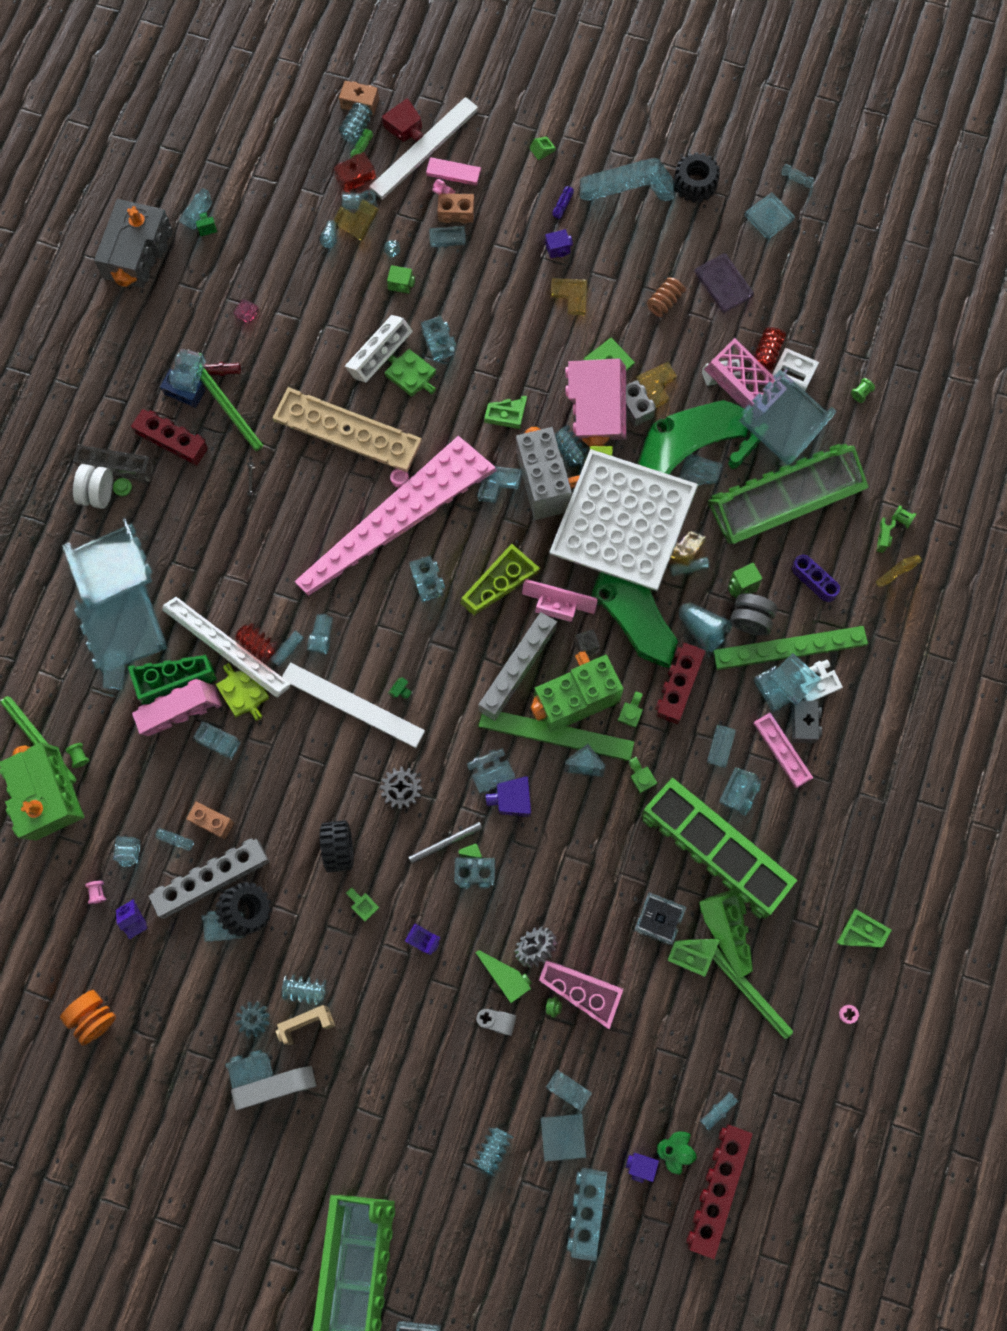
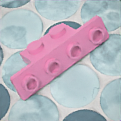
(558, 601)

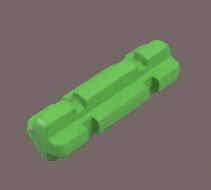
(362, 142)

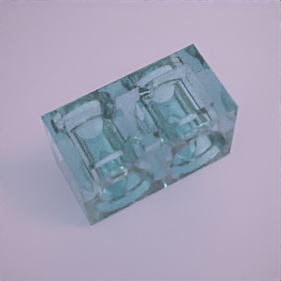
(435, 339)
(424, 579)
(216, 740)
(475, 865)

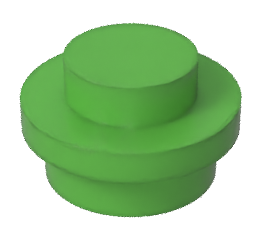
(122, 487)
(553, 1007)

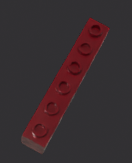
(709, 1246)

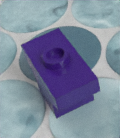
(130, 919)

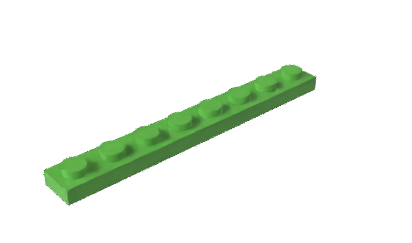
(783, 648)

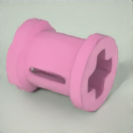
(95, 892)

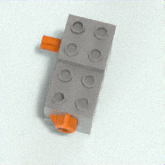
(544, 472)

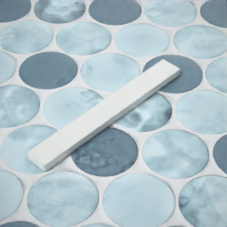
(423, 148)
(226, 647)
(353, 705)

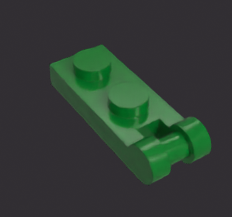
(745, 449)

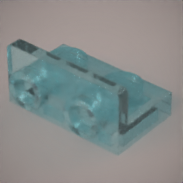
(198, 205)
(741, 790)
(213, 929)
(249, 1069)

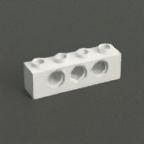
(378, 348)

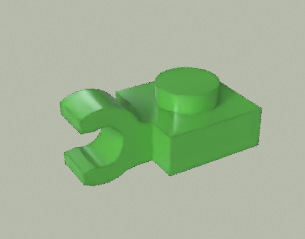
(884, 539)
(631, 712)
(642, 778)
(364, 905)

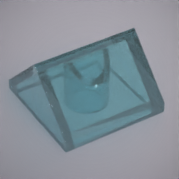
(585, 762)

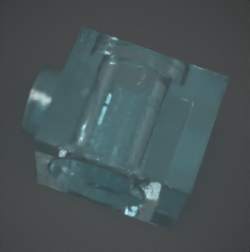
(126, 851)

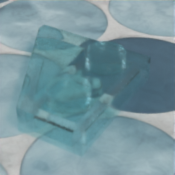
(700, 470)

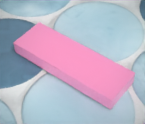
(453, 171)

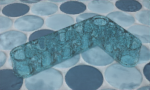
(628, 177)

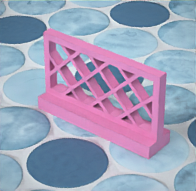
(737, 387)

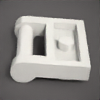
(798, 365)

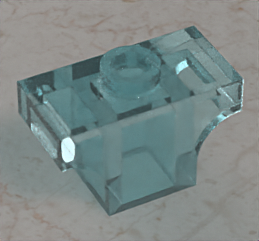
(569, 1090)

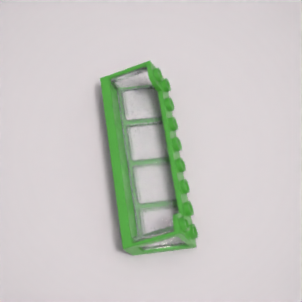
(788, 493)

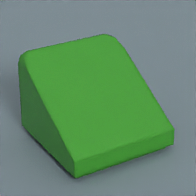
(542, 147)
(470, 852)

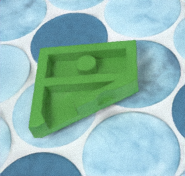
(506, 413)
(863, 932)
(694, 954)

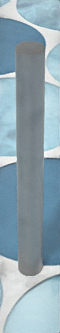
(446, 842)

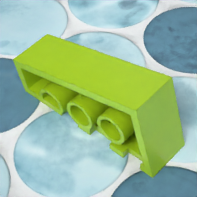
(500, 579)

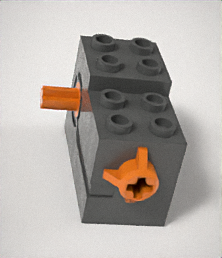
(132, 242)

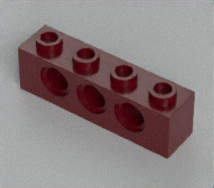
(192, 452)
(673, 712)

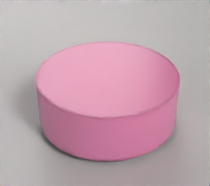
(398, 478)

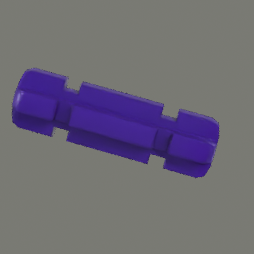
(563, 202)

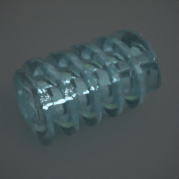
(355, 122)
(569, 448)
(303, 990)
(492, 1150)

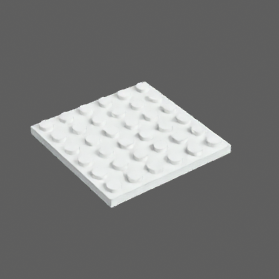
(623, 519)

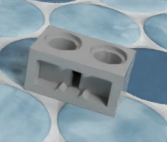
(637, 402)

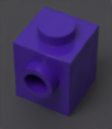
(558, 243)
(641, 1167)

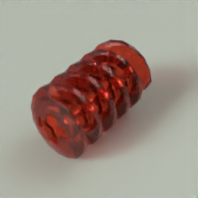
(769, 346)
(256, 642)

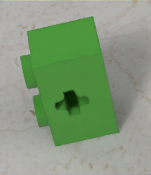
(744, 580)

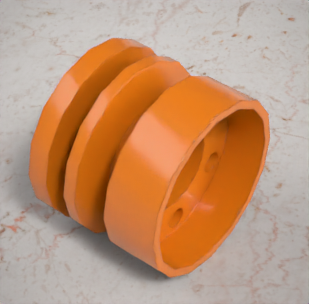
(88, 1017)

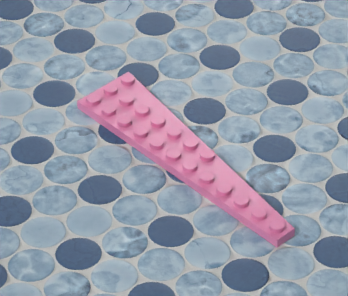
(432, 486)

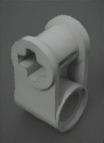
(500, 1021)

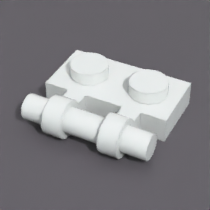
(828, 684)

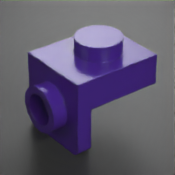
(423, 939)

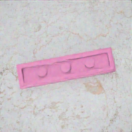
(783, 750)

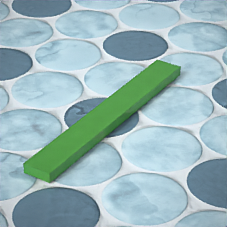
(564, 736)

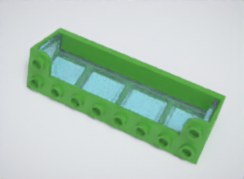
(354, 1264)

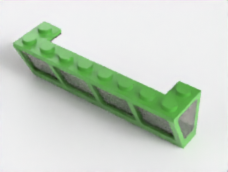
(719, 848)

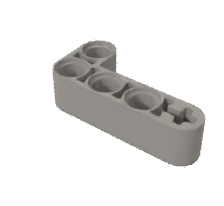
(273, 1087)

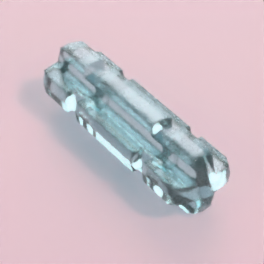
(797, 176)
(174, 839)

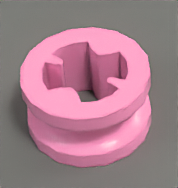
(853, 1019)

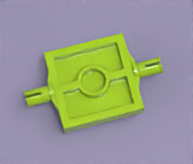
(241, 693)

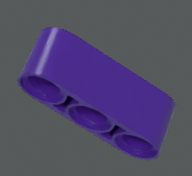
(817, 587)

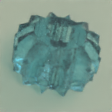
(249, 1026)

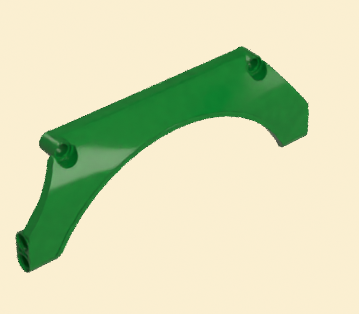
(631, 603)

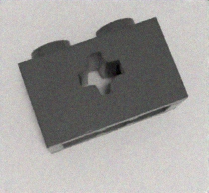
(800, 730)

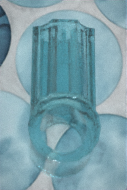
(353, 200)
(319, 639)

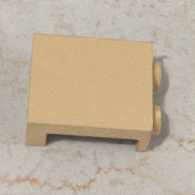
(320, 1013)

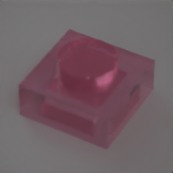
(246, 310)

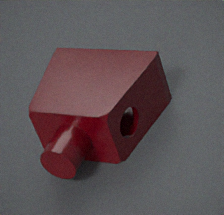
(403, 122)

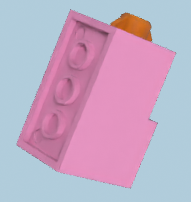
(598, 399)

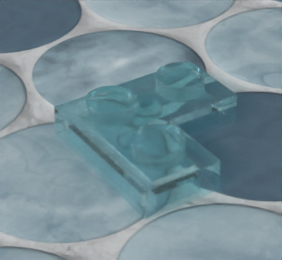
(502, 477)

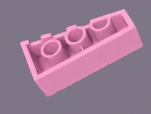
(176, 707)
(585, 992)

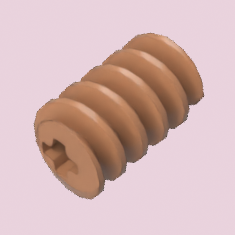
(665, 296)

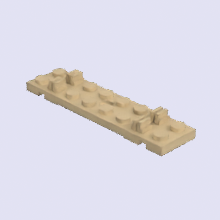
(364, 437)

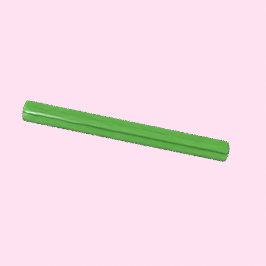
(231, 411)
(26, 726)
(753, 996)

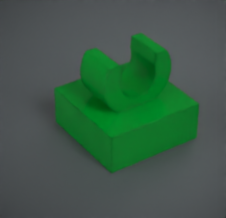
(206, 225)
(400, 689)

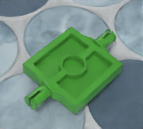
(410, 373)

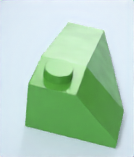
(725, 920)

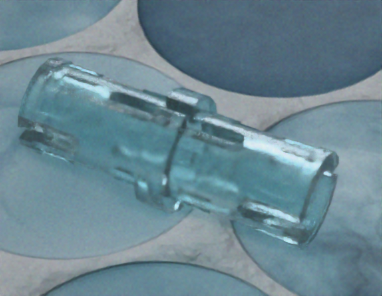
(696, 564)
(286, 648)
(719, 1111)

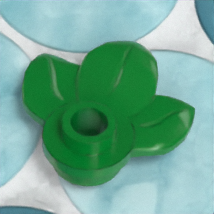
(680, 1152)

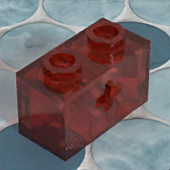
(354, 172)

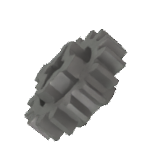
(392, 787)
(536, 947)

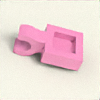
(440, 187)

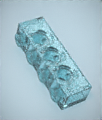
(587, 1249)

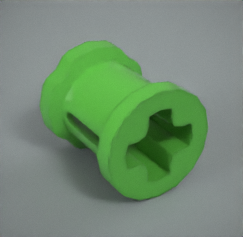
(862, 390)
(903, 516)
(77, 755)

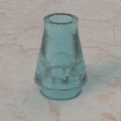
(329, 236)

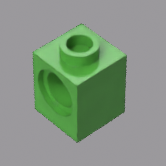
(400, 279)

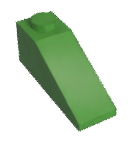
(508, 979)

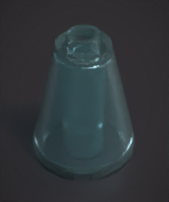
(704, 625)

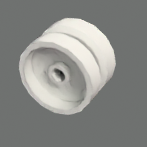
(92, 486)

